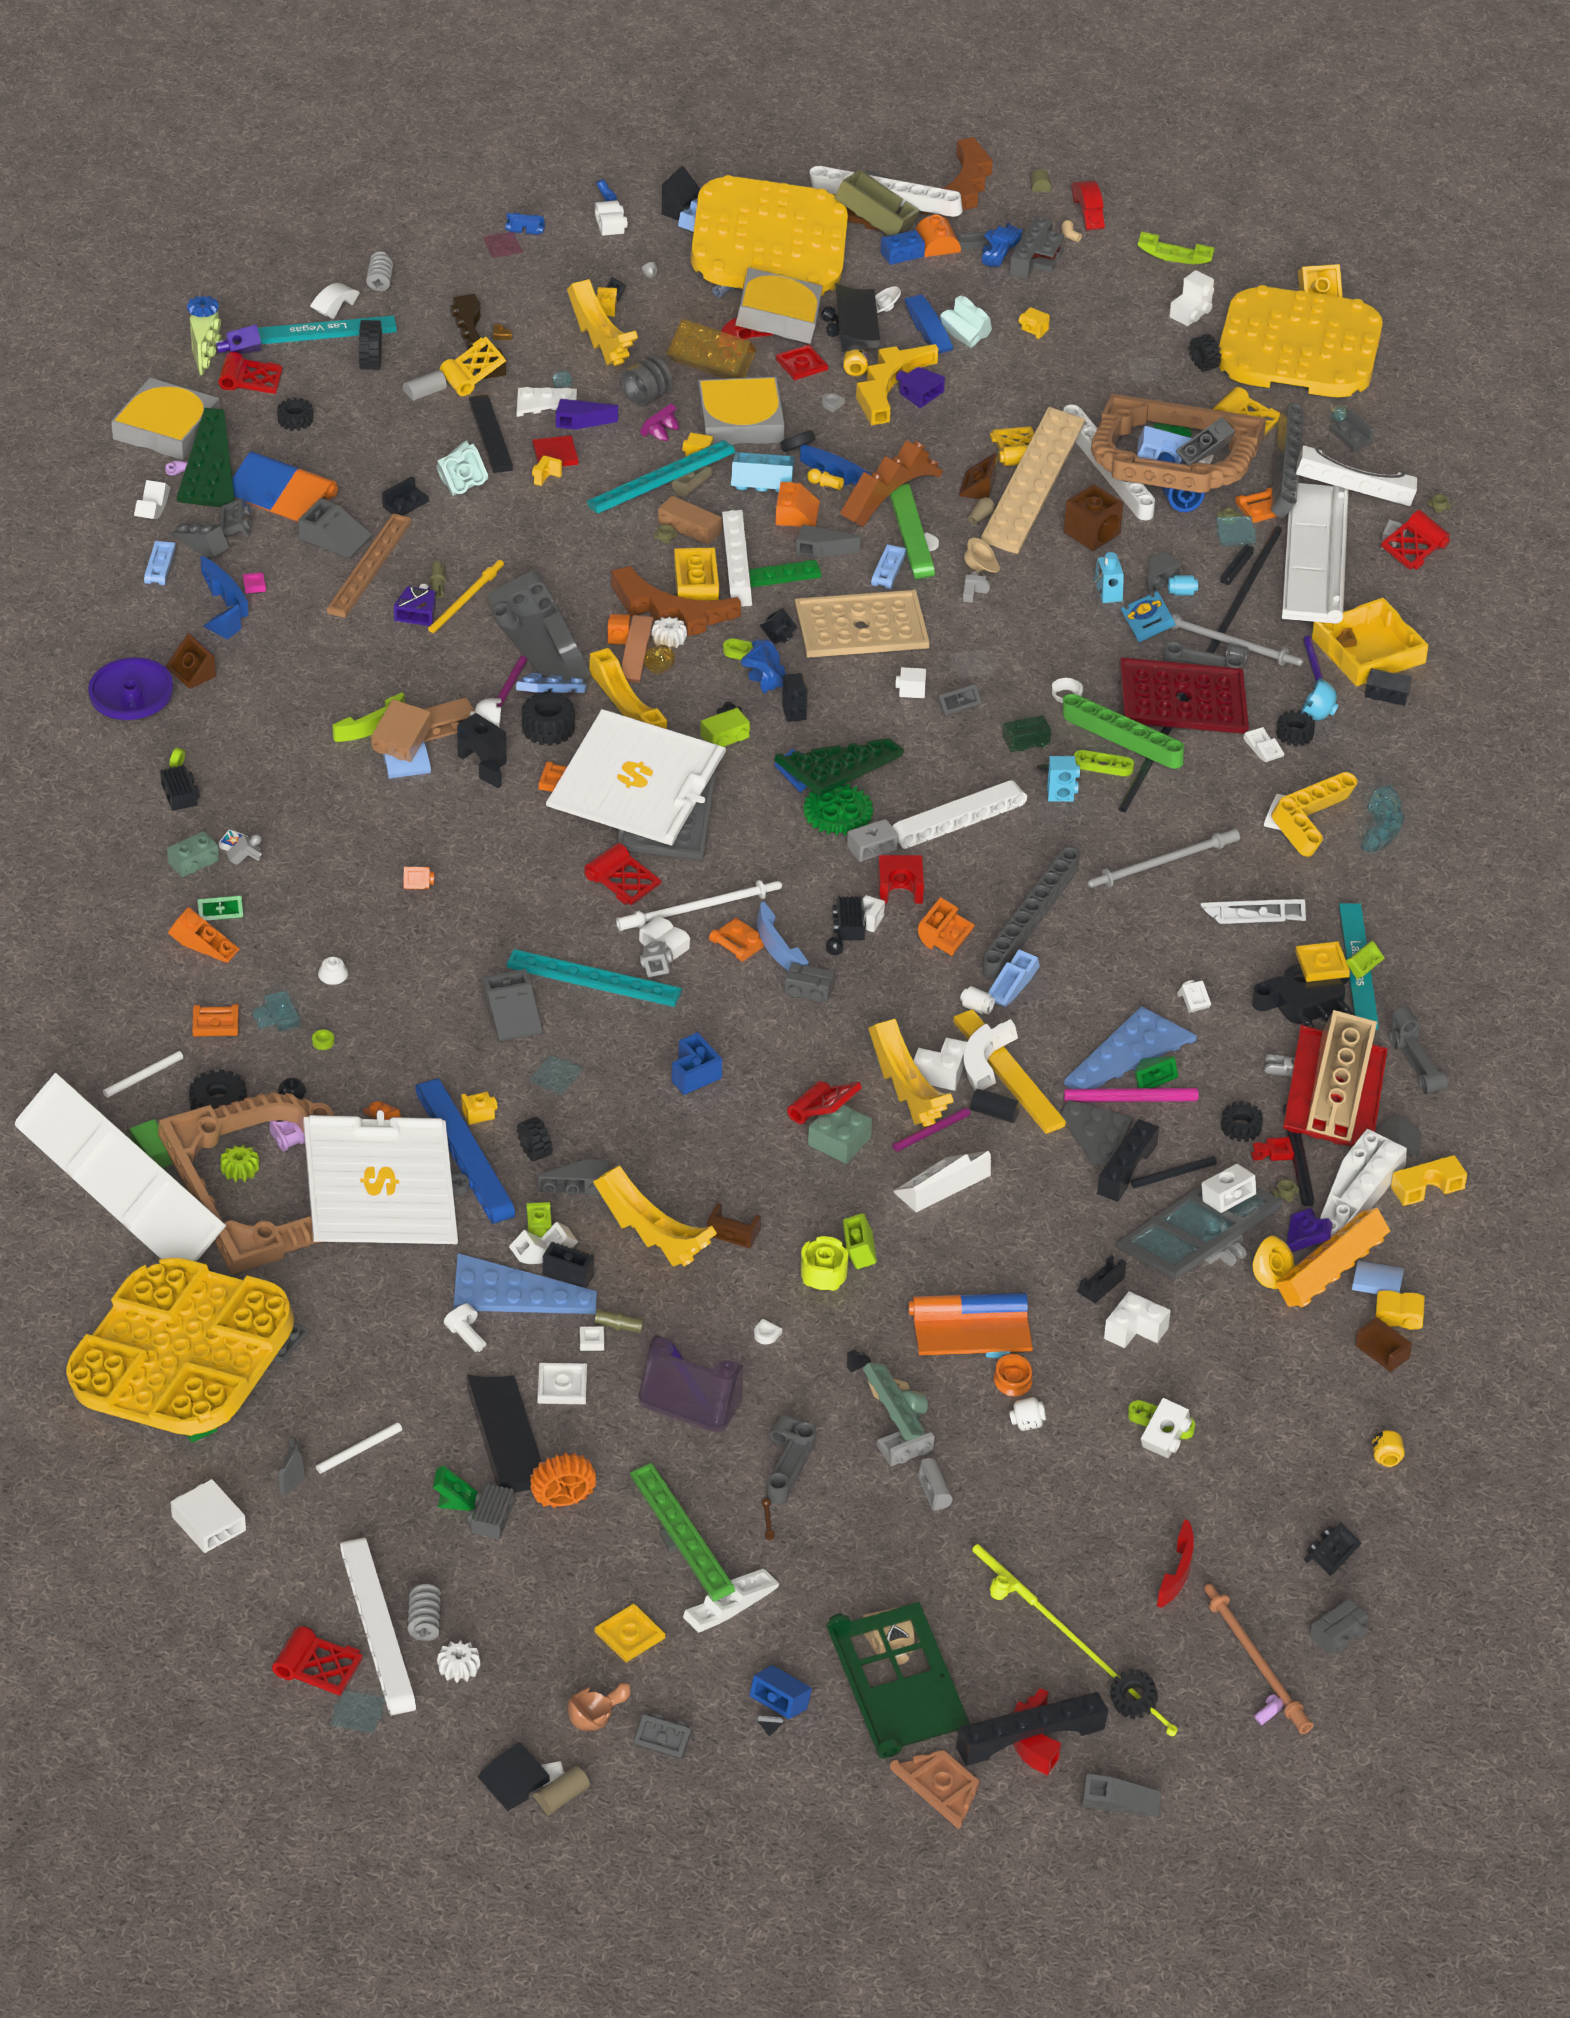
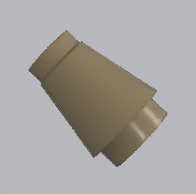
(981, 510)

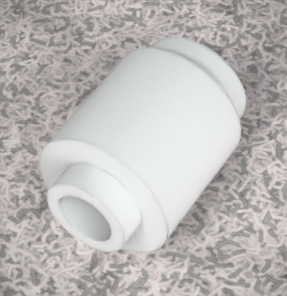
(977, 1000)

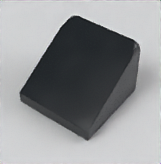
(490, 773)

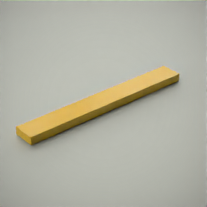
(1015, 1078)

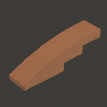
(636, 647)

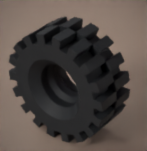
(370, 344)
(216, 1083)

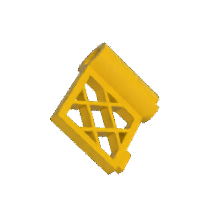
(458, 374)
(1238, 401)
(1011, 454)

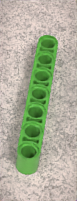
(912, 532)
(1123, 731)

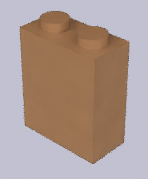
(401, 730)

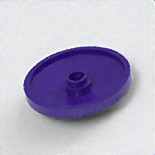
(130, 688)

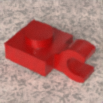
(1275, 1148)

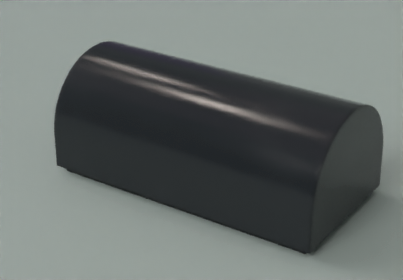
(995, 1105)

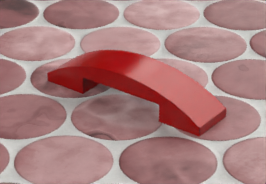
(1173, 1584)

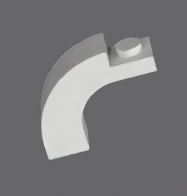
(980, 1048)

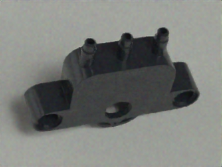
(1300, 999)

